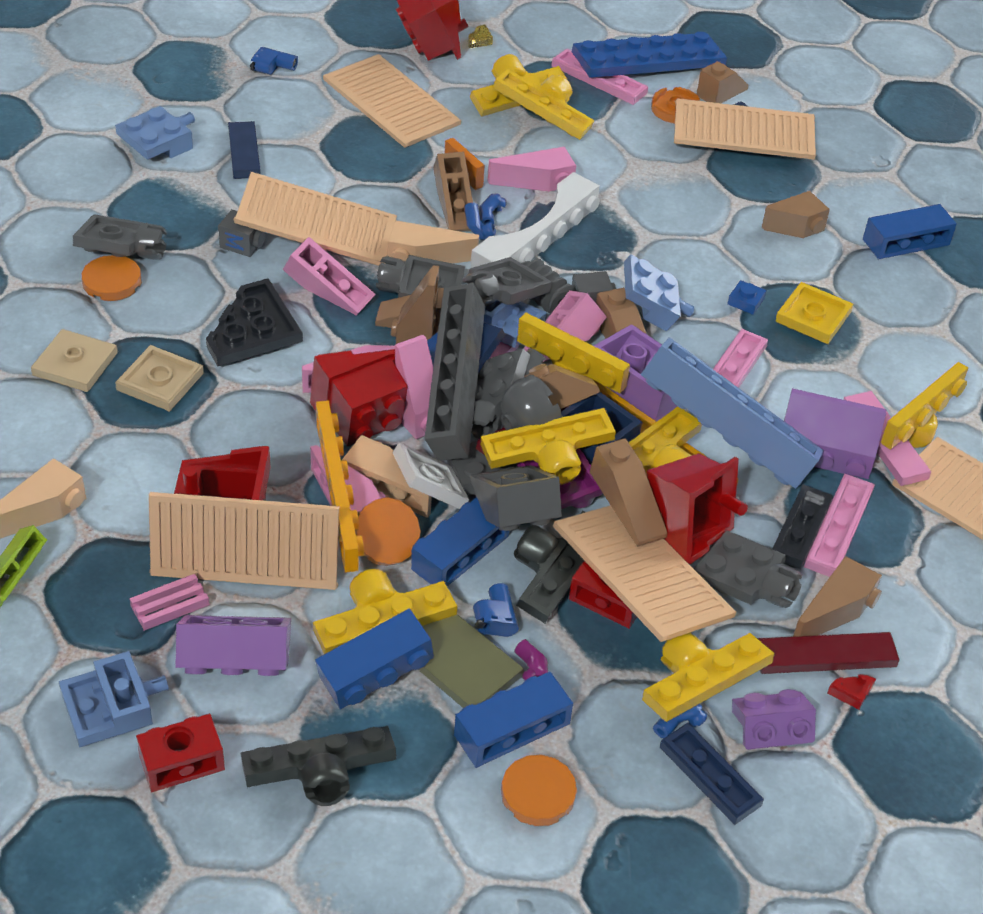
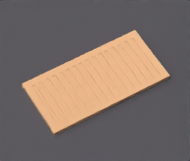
(392, 100)
(745, 129)
(326, 219)
(953, 485)
(243, 540)
(647, 578)

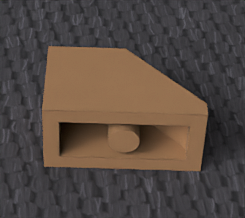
(719, 83)
(796, 216)
(564, 384)

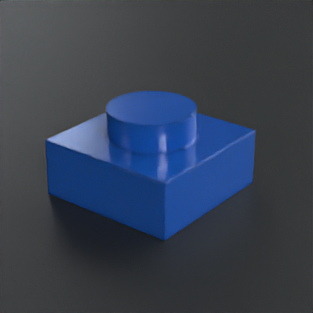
(746, 297)

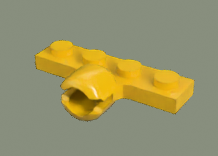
(489, 100)
(545, 100)
(573, 353)
(918, 418)
(663, 439)
(550, 444)
(378, 602)
(702, 671)

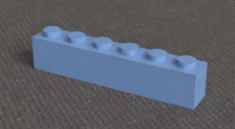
(732, 413)

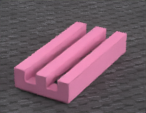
(167, 598)

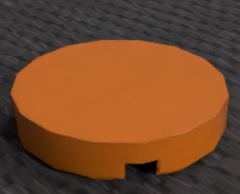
(664, 104)
(111, 277)
(388, 531)
(538, 790)

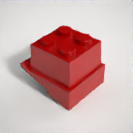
(433, 25)
(361, 390)
(233, 475)
(696, 502)

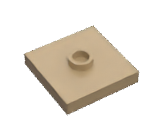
(74, 360)
(159, 378)

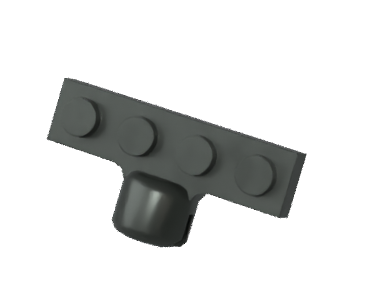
(554, 567)
(319, 762)

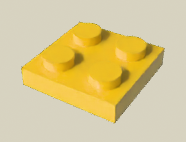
(814, 312)

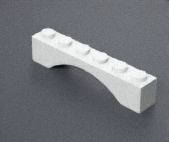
(573, 202)

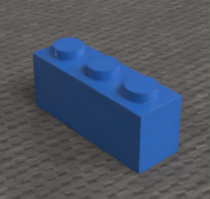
(909, 231)
(455, 545)
(375, 659)
(512, 719)

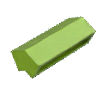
(25, 537)

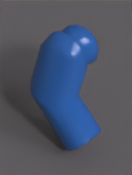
(492, 203)
(474, 223)
(695, 717)

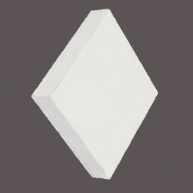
(430, 476)

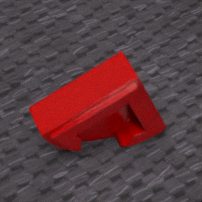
(852, 689)

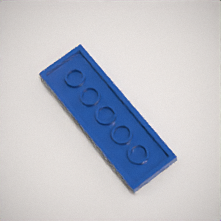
(647, 54)

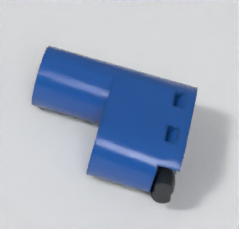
(268, 60)
(497, 614)

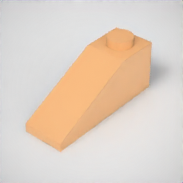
(430, 243)
(379, 465)
(41, 498)

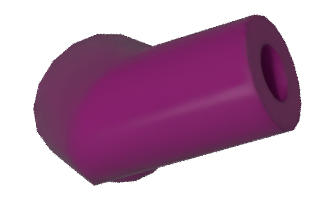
(533, 657)

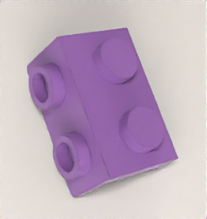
(775, 719)

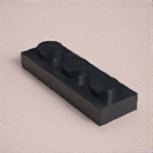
(802, 525)

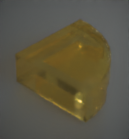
(480, 37)

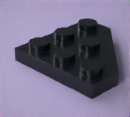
(253, 325)

